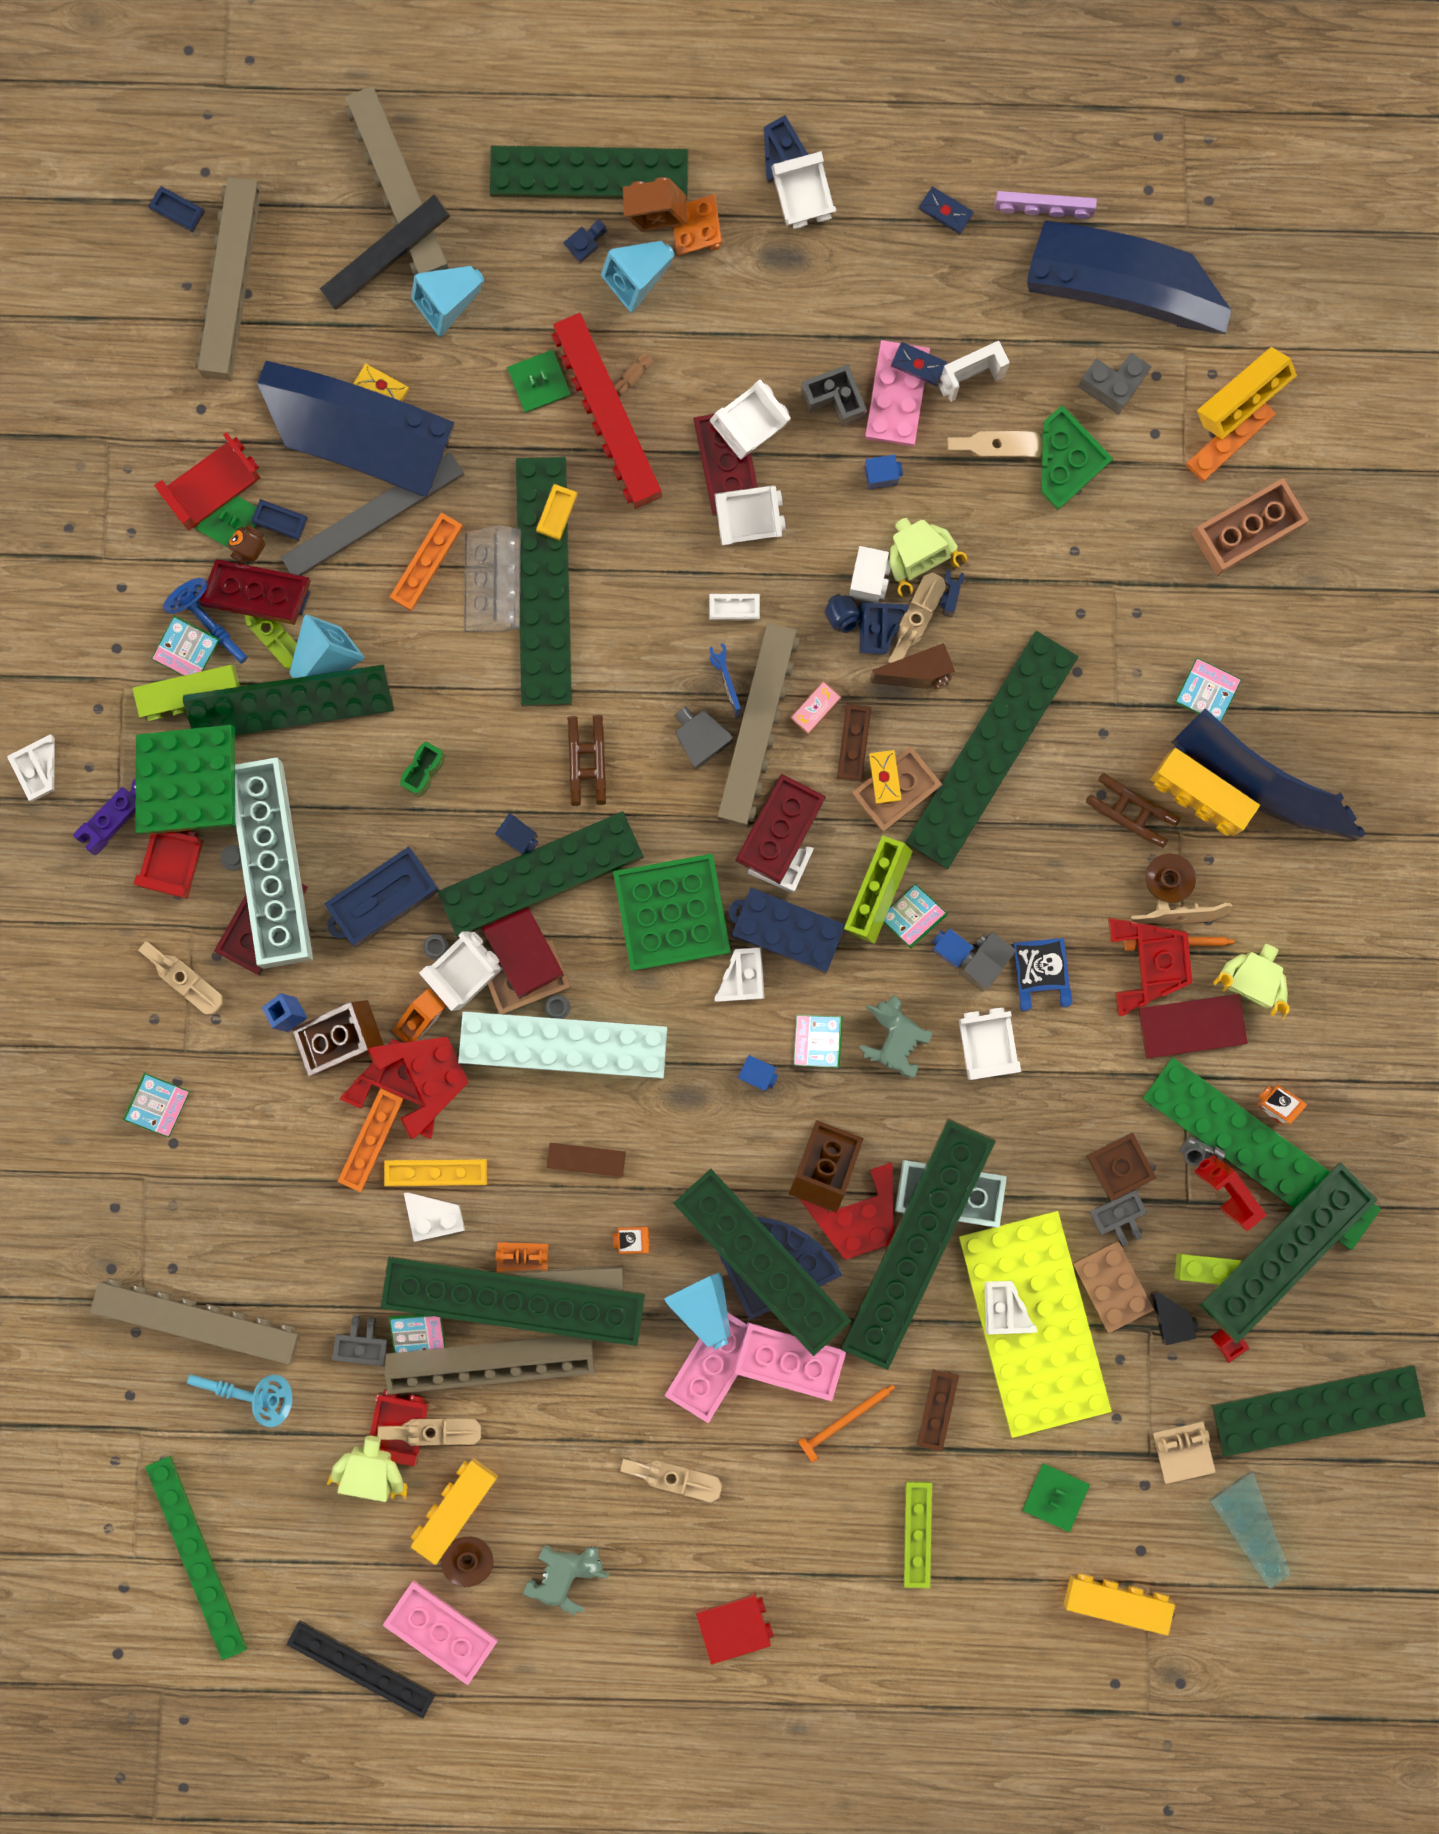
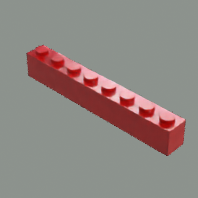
(607, 410)

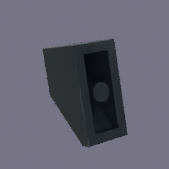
(1173, 1321)

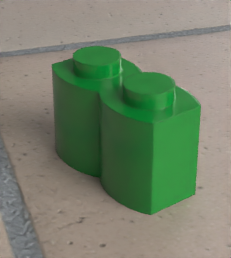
(425, 764)

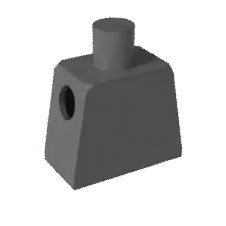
(700, 736)

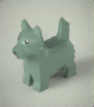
(900, 1040)
(560, 1574)

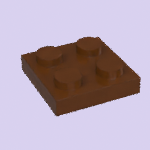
(1121, 1166)

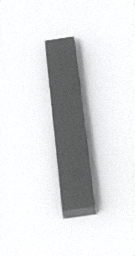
(365, 521)

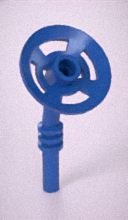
(190, 602)

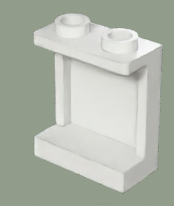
(803, 190)
(989, 357)
(750, 419)
(749, 514)
(462, 971)
(988, 1044)

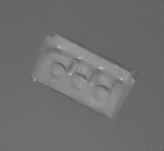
(492, 579)

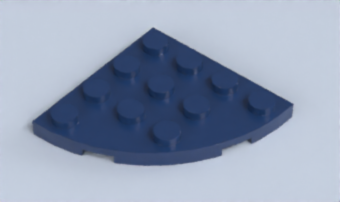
(802, 1248)

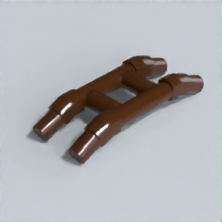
(576, 749)
(1147, 809)

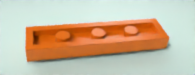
(1219, 450)
(426, 562)
(371, 1140)

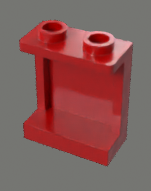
(170, 863)
(1242, 1206)
(396, 1411)
(734, 1628)

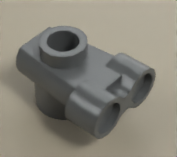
(1196, 1151)

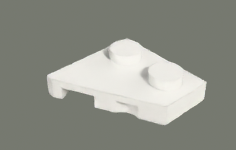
(35, 767)
(743, 977)

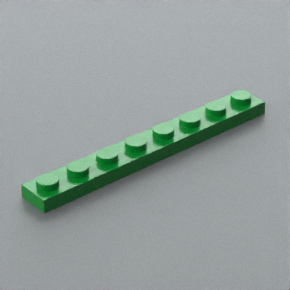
(196, 1558)

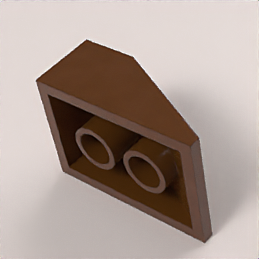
(919, 670)
(337, 1037)
(826, 1166)

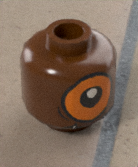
(246, 544)

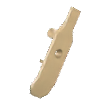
(1011, 444)
(922, 605)
(1181, 915)
(192, 987)
(446, 1431)
(687, 1482)

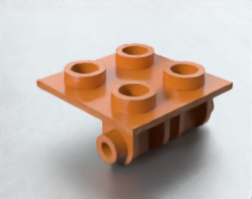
(702, 227)
(521, 1256)

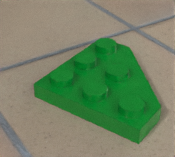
(1068, 458)

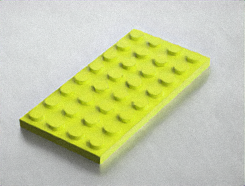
(1049, 1373)

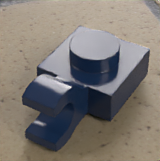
(583, 243)
(950, 599)

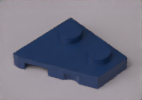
(781, 144)
(879, 625)

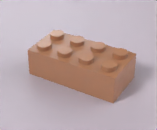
(1250, 526)

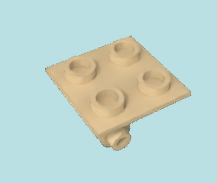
(1184, 1452)

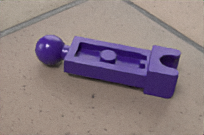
(108, 820)

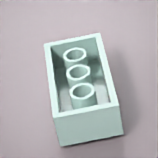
(983, 1205)

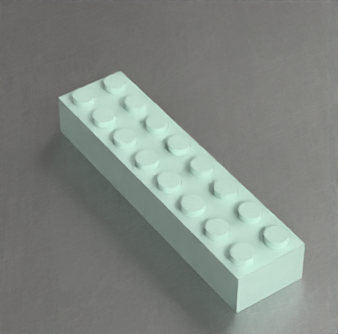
(270, 864)
(563, 1045)

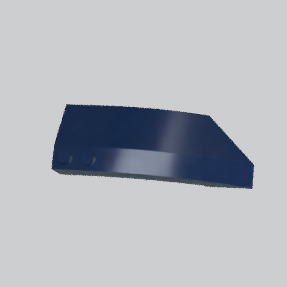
(1126, 275)
(355, 426)
(1276, 791)

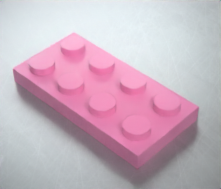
(894, 400)
(787, 1363)
(707, 1374)
(440, 1632)

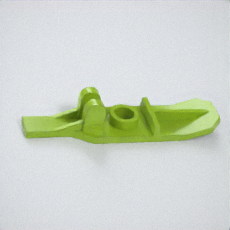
(276, 640)

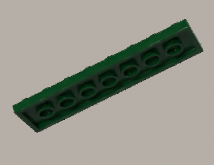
(581, 170)
(292, 701)
(540, 874)
(1288, 1252)
(762, 1262)
(1318, 1410)

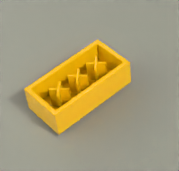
(1204, 792)

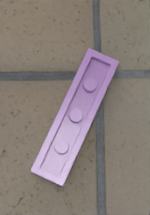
(1039, 203)

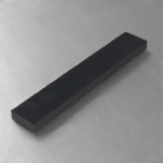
(385, 252)
(361, 1669)

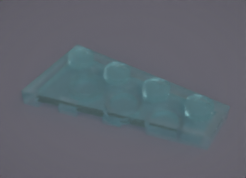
(1248, 1521)

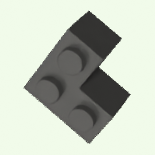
(1114, 387)
(835, 389)
(987, 962)

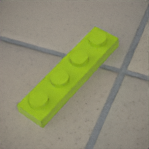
(917, 1534)

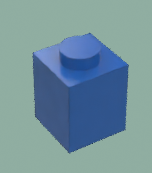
(883, 471)
(951, 947)
(284, 1012)
(758, 1073)

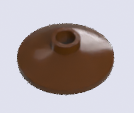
(1178, 870)
(467, 1572)

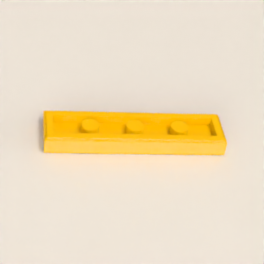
(435, 1172)

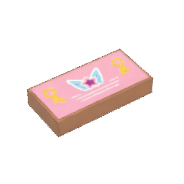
(815, 708)

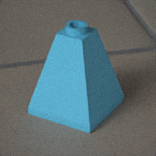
(635, 270)
(445, 294)
(323, 649)
(704, 1310)

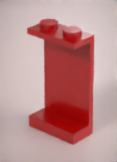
(210, 483)

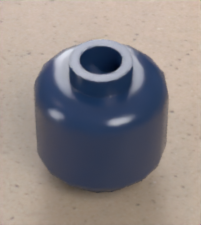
(842, 613)

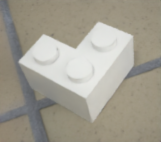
(868, 576)

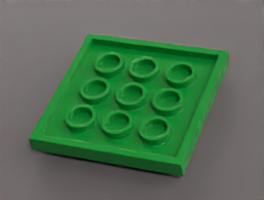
(185, 780)
(671, 912)

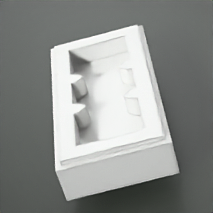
(734, 606)

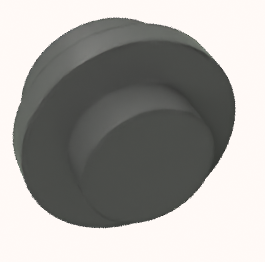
(231, 858)
(435, 946)
(557, 1007)

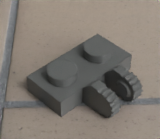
(1117, 1213)
(358, 1348)

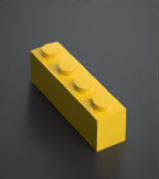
(1246, 393)
(454, 1511)
(1119, 1604)

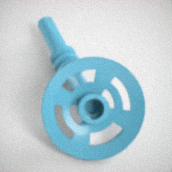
(259, 1401)

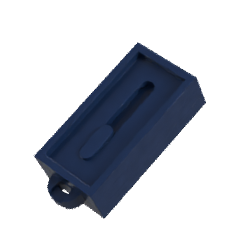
(380, 898)
(786, 930)

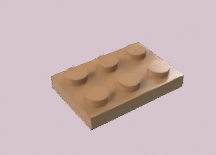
(915, 784)
(507, 999)
(1112, 1286)

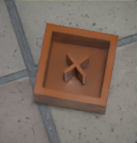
(655, 204)

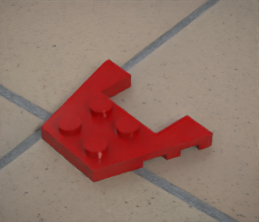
(1162, 961)
(433, 1072)
(390, 1078)
(863, 1224)

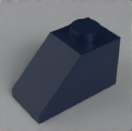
(517, 835)

